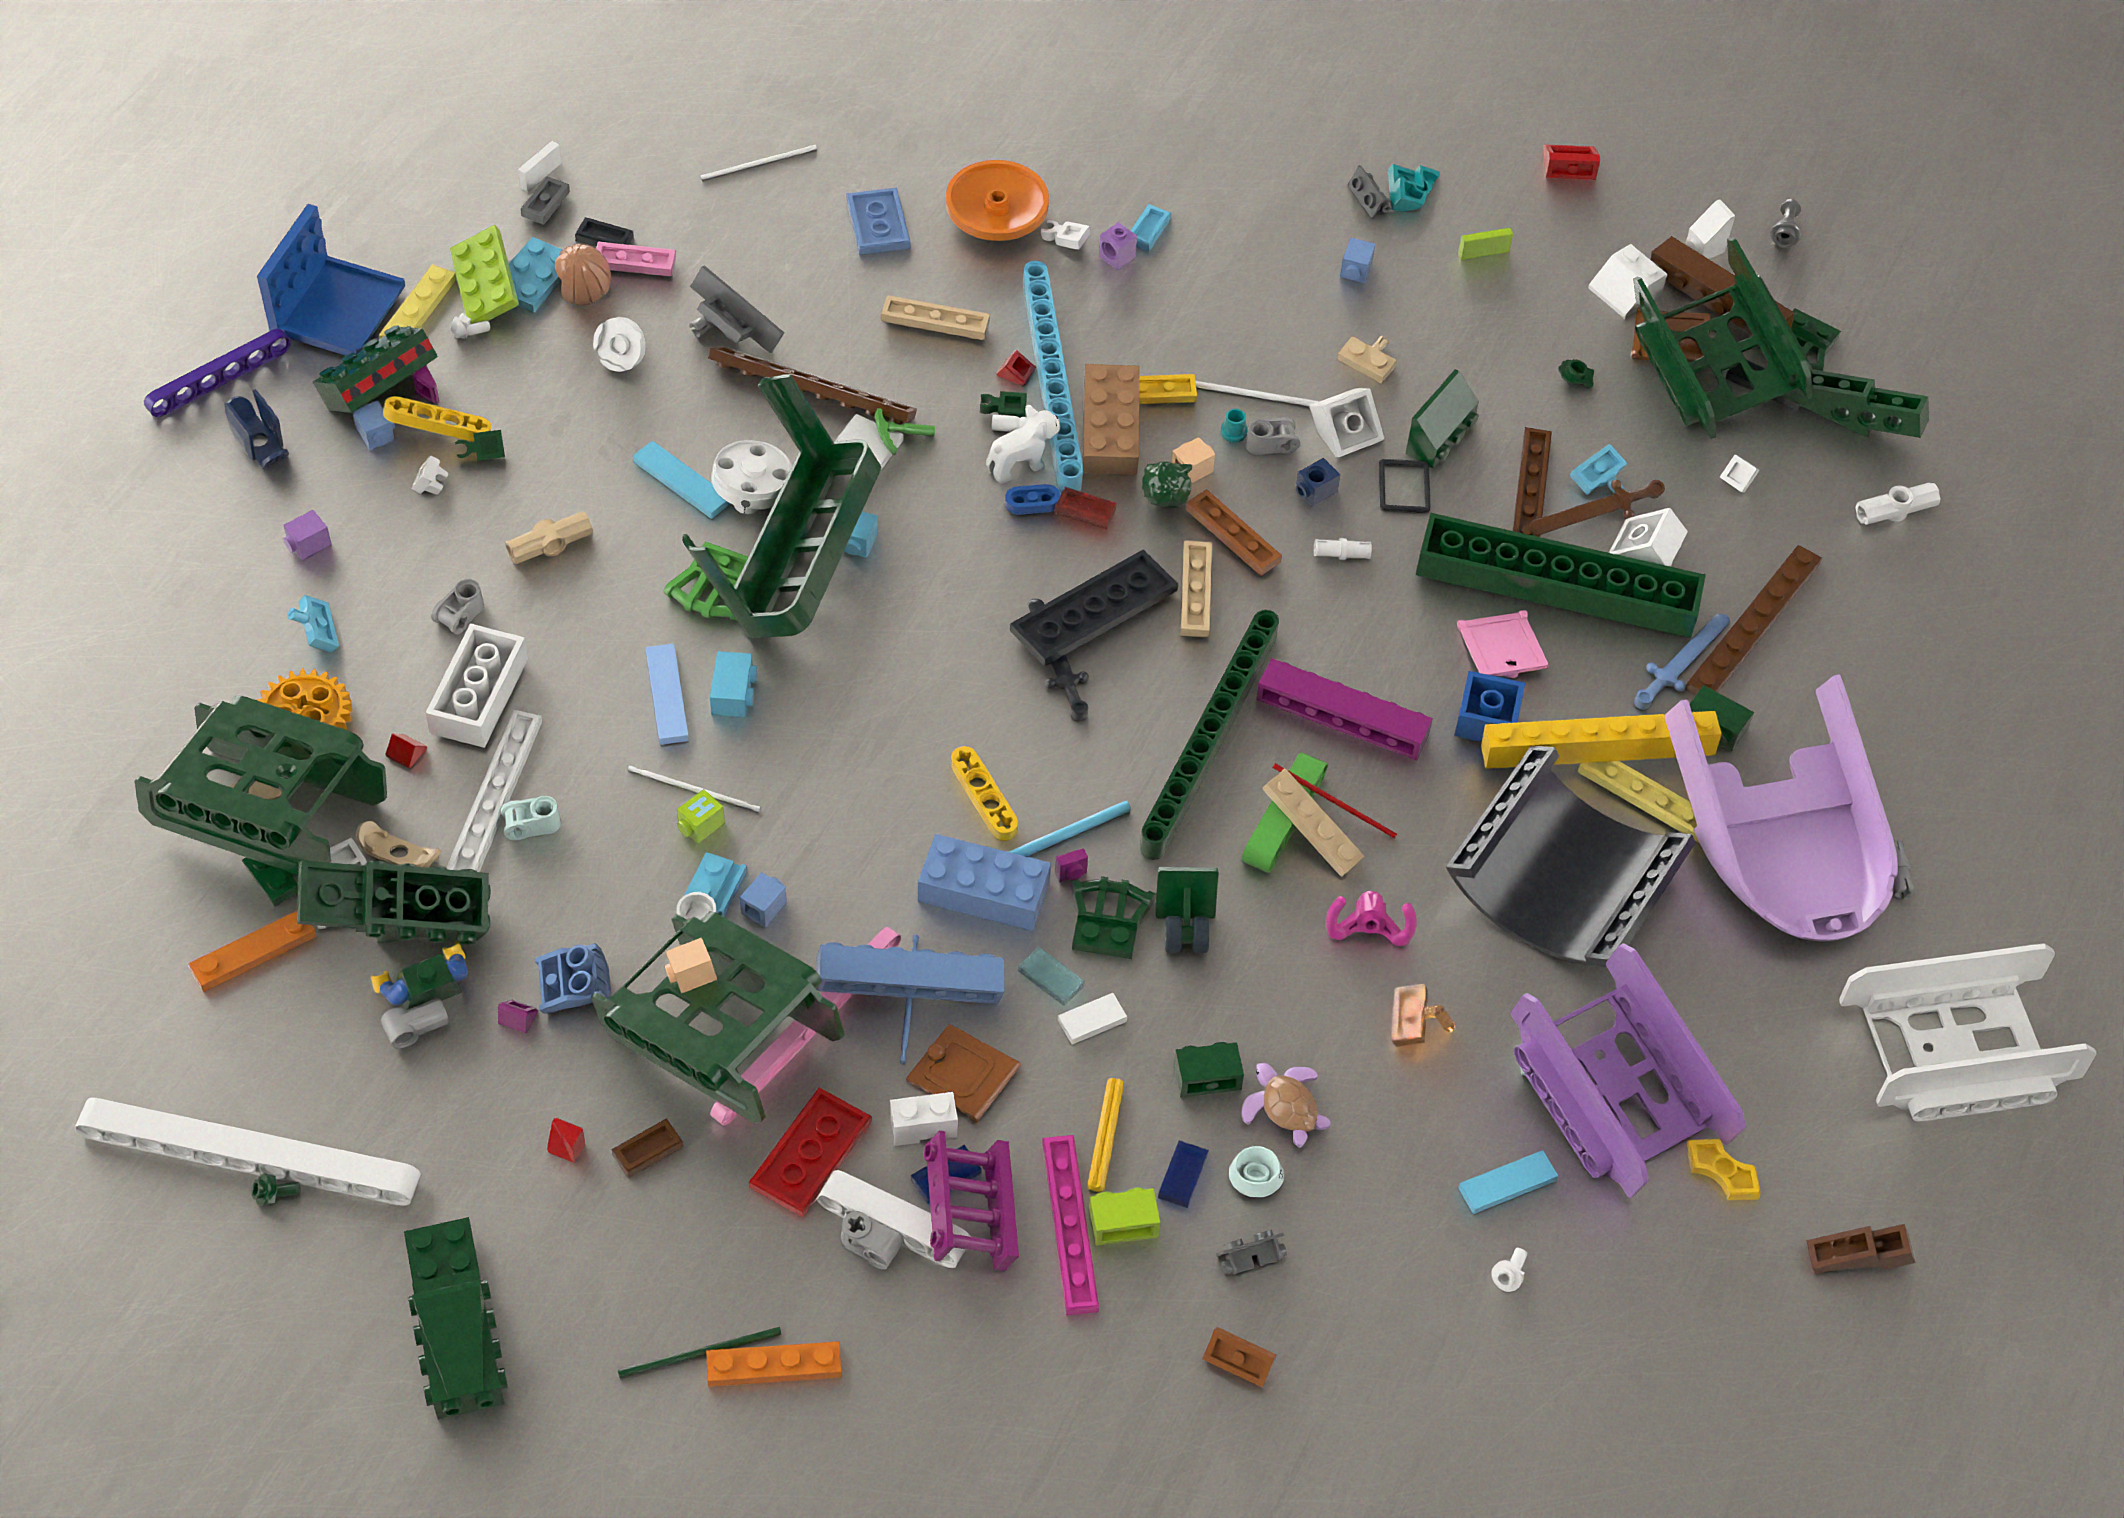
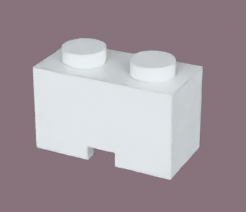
(923, 1117)

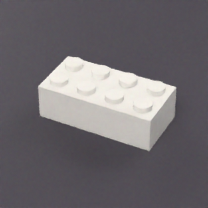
(477, 685)

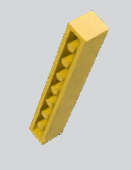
(1593, 739)

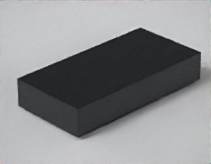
(595, 231)

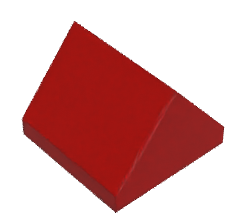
(404, 749)

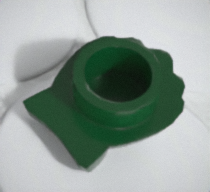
(1576, 373)

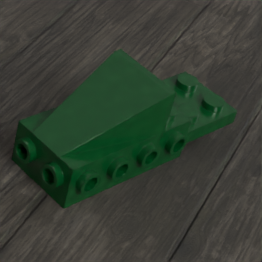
(395, 900)
(453, 1320)

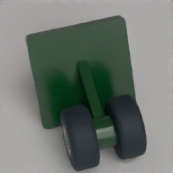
(1186, 895)

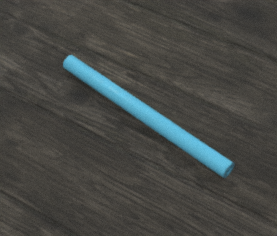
(1073, 829)

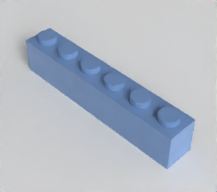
(910, 973)

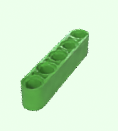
(1275, 827)

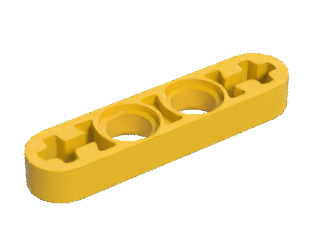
(397, 410)
(981, 794)

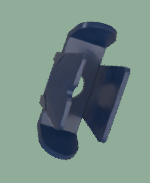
(247, 425)

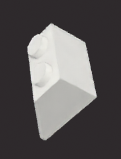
(1615, 280)
(1348, 421)
(1651, 537)

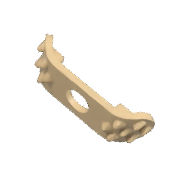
(380, 844)

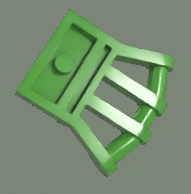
(731, 565)

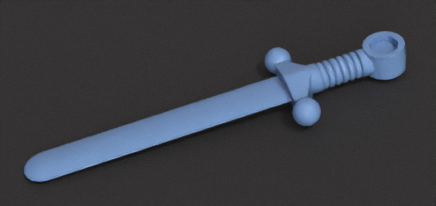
(1668, 675)

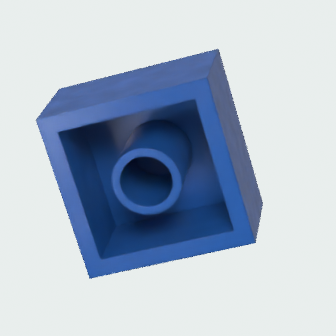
(1487, 701)

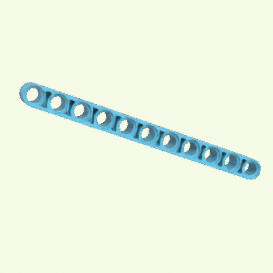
(1052, 374)

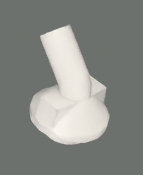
(462, 327)
(1508, 1274)

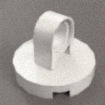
(619, 344)

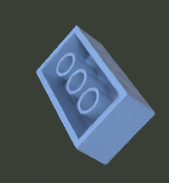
(984, 882)

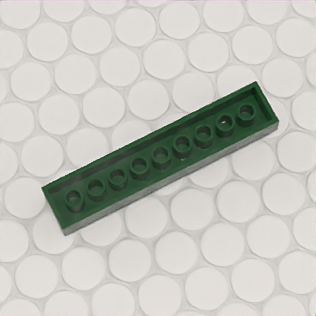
(1561, 575)

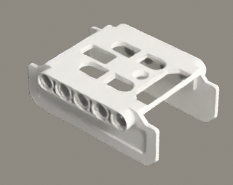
(1956, 1075)

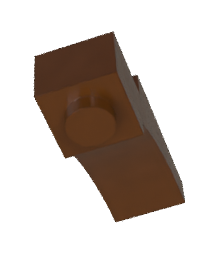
(1861, 1249)

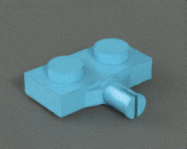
(1599, 470)
(317, 621)

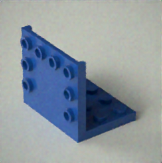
(321, 296)

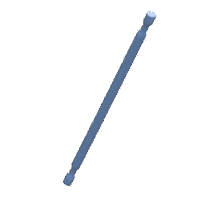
(904, 1046)

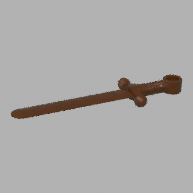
(1619, 500)

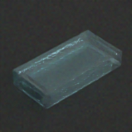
(1051, 976)

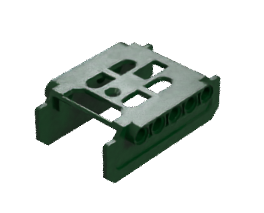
(1753, 303)
(267, 746)
(743, 968)

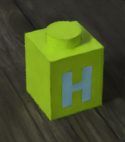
(700, 816)

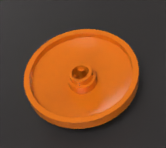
(997, 200)

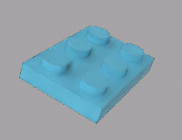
(534, 273)

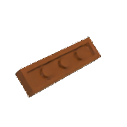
(1233, 532)

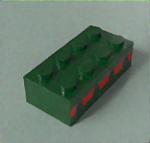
(374, 368)

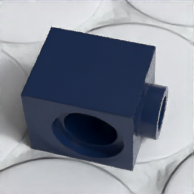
(1317, 482)

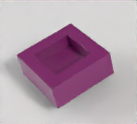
(1071, 865)

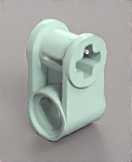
(531, 817)

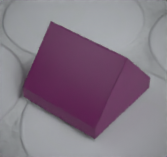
(516, 1015)

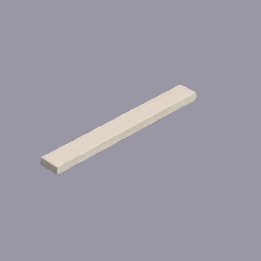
(495, 791)

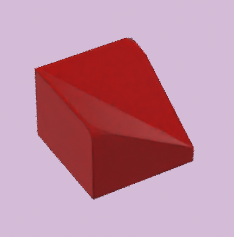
(565, 1140)

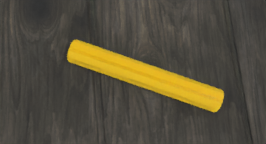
(1105, 1135)

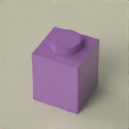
(306, 535)

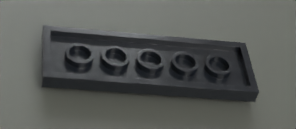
(1093, 607)

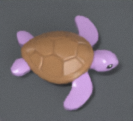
(1286, 1101)

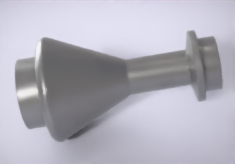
(1786, 231)

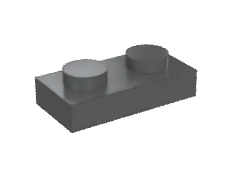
(545, 200)

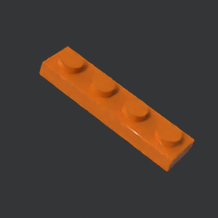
(773, 1363)

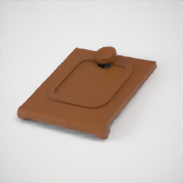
(1677, 323)
(969, 1070)

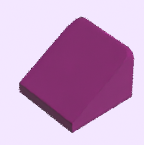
(425, 385)

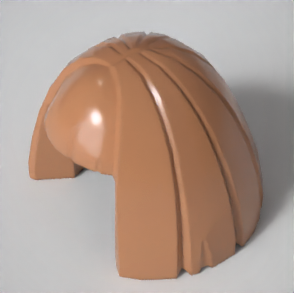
(583, 274)

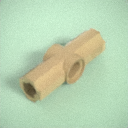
(549, 537)

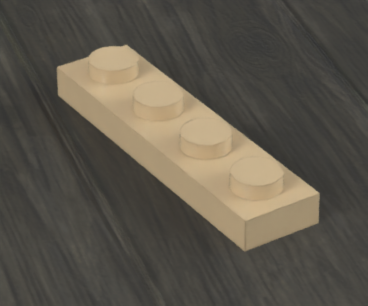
(935, 317)
(1196, 589)
(1313, 822)

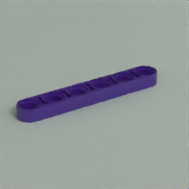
(216, 369)

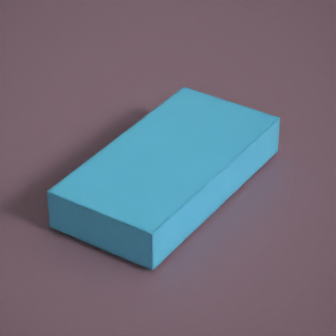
(1150, 226)

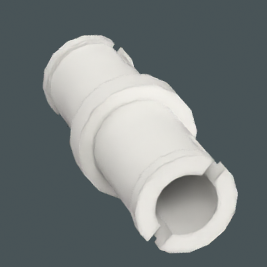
(1342, 549)

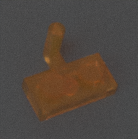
(1411, 1013)

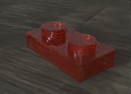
(1085, 508)

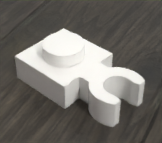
(1069, 235)

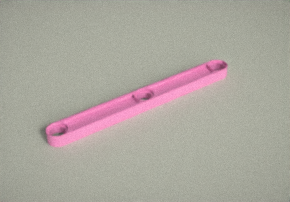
(793, 1039)

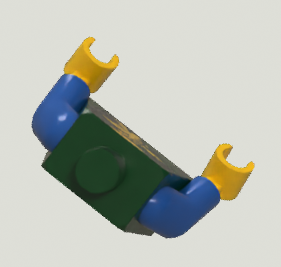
(425, 979)

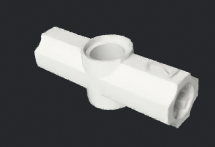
(1898, 503)

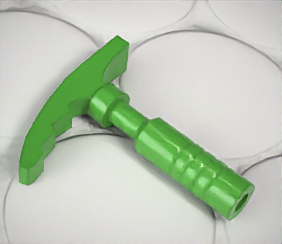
(907, 428)

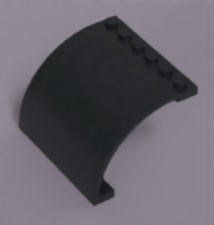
(1560, 868)

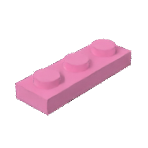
(638, 258)

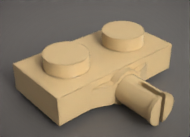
(1368, 358)

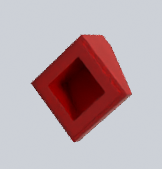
(1016, 368)

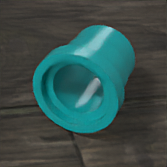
(1234, 426)

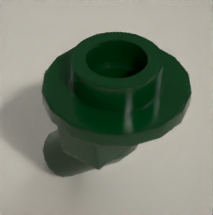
(266, 1190)

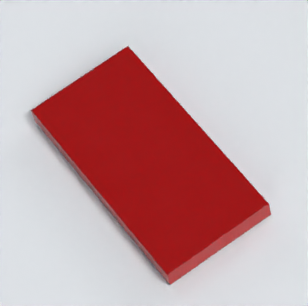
(810, 1152)

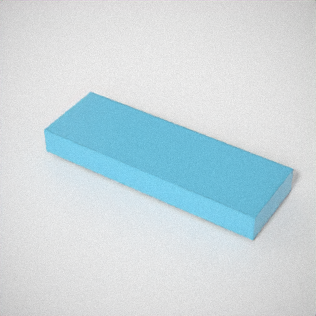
(1508, 1182)

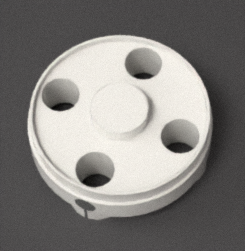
(750, 474)

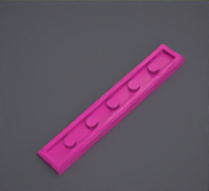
(1070, 1225)

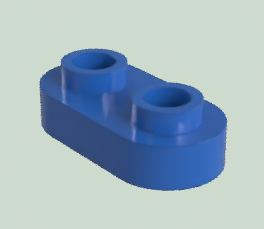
(1032, 499)

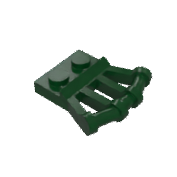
(1813, 336)
(1108, 933)

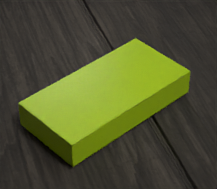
(1485, 243)

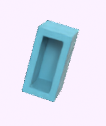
(732, 684)

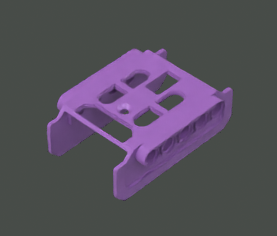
(1644, 1013)

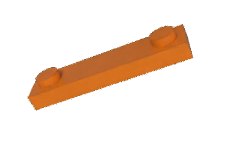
(250, 951)

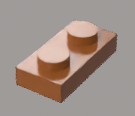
(1239, 1357)

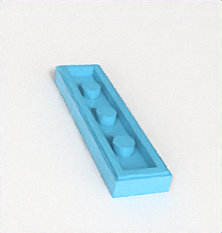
(680, 479)

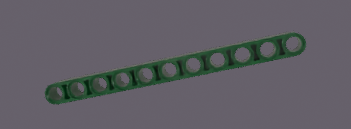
(1208, 735)

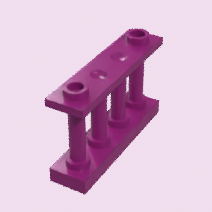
(997, 1190)

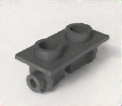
(1368, 192)
(1264, 1247)

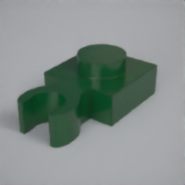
(1007, 404)
(485, 445)

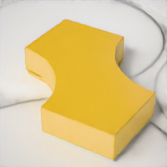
(1734, 1177)

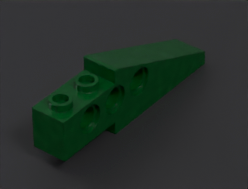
(1862, 407)

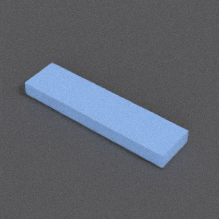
(667, 694)

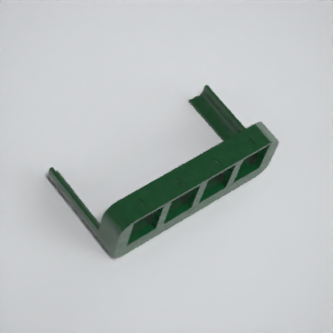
(790, 521)

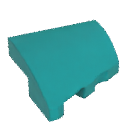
(1410, 187)

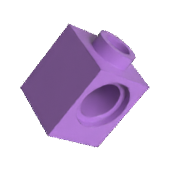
(1117, 246)

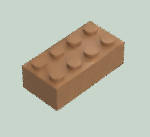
(1111, 419)

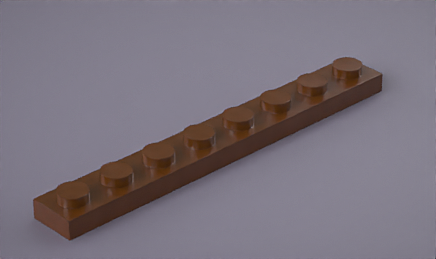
(823, 388)
(1755, 621)

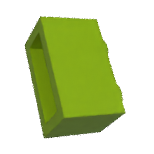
(1124, 1216)

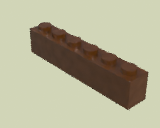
(1700, 278)

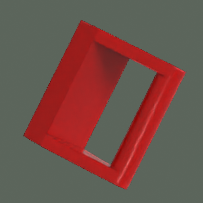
(1571, 161)

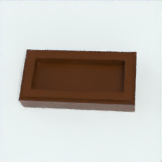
(647, 1148)

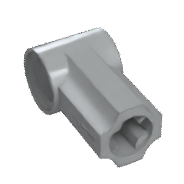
(406, 1025)

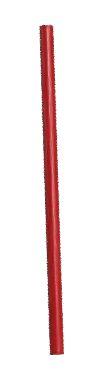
(1339, 803)

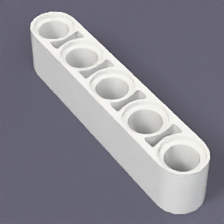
(848, 1194)

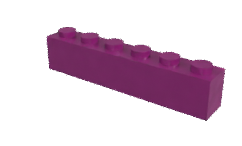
(1344, 709)

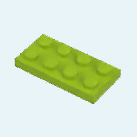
(484, 275)

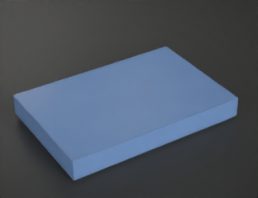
(878, 221)

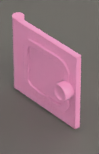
(1500, 640)

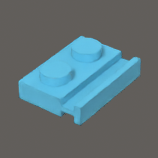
(718, 879)

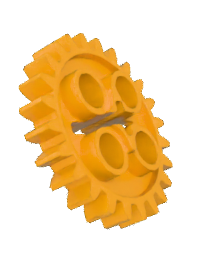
(311, 697)

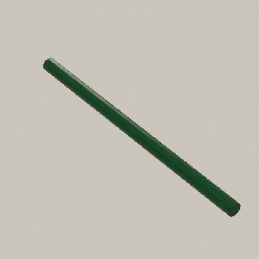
(698, 1352)

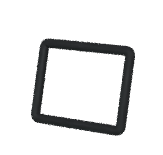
(1426, 485)

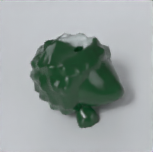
(1167, 483)

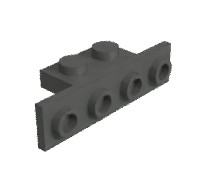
(733, 313)

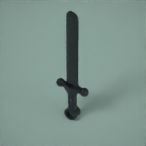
(1066, 678)

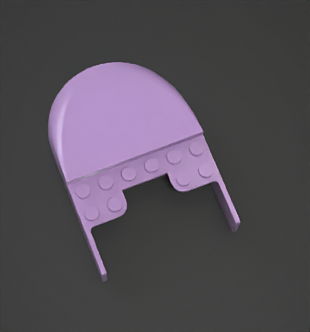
(1799, 849)

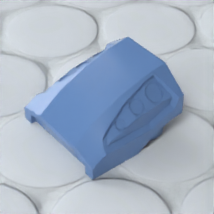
(572, 977)

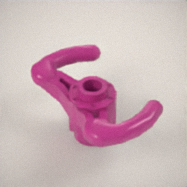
(1370, 918)

